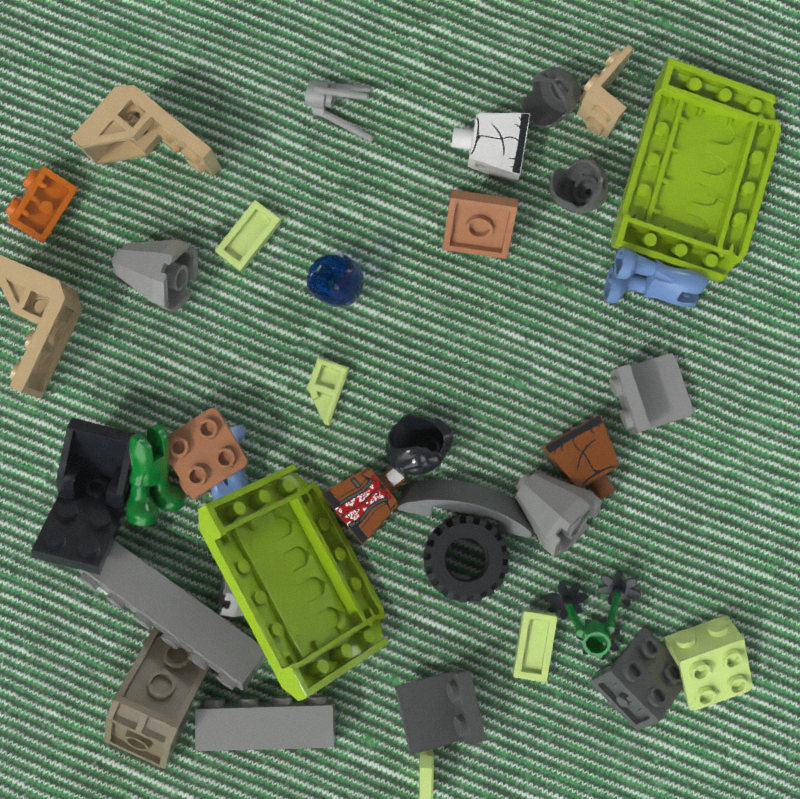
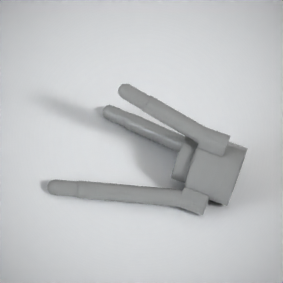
(323, 95)

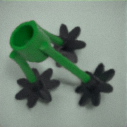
(595, 634)

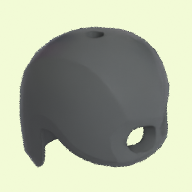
(552, 97)
(572, 186)

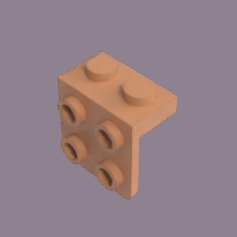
(205, 453)

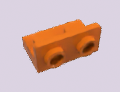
(40, 204)

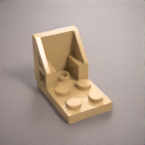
(118, 126)
(52, 308)

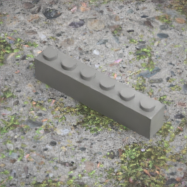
(178, 616)

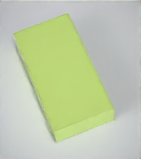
(248, 236)
(534, 645)

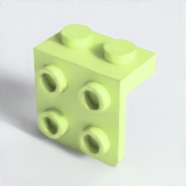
(711, 662)

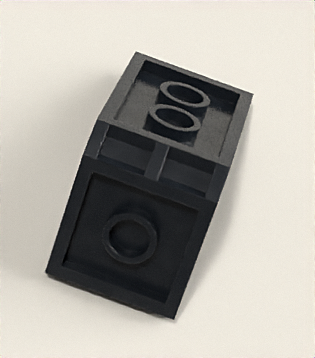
(90, 497)

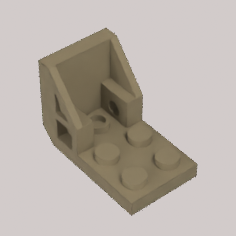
(154, 701)

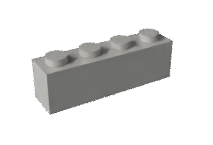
(265, 724)

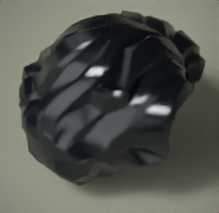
(418, 444)

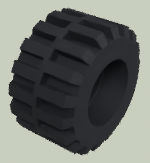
(492, 573)

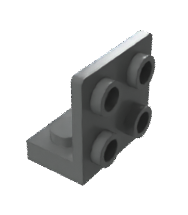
(641, 681)
(440, 711)

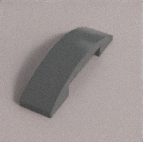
(465, 498)

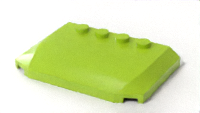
(698, 171)
(294, 579)

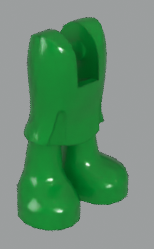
(150, 478)

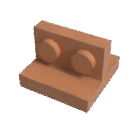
(479, 224)

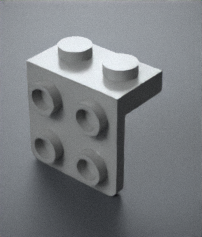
(650, 393)

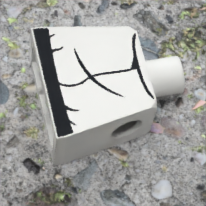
(495, 143)

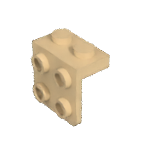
(599, 107)

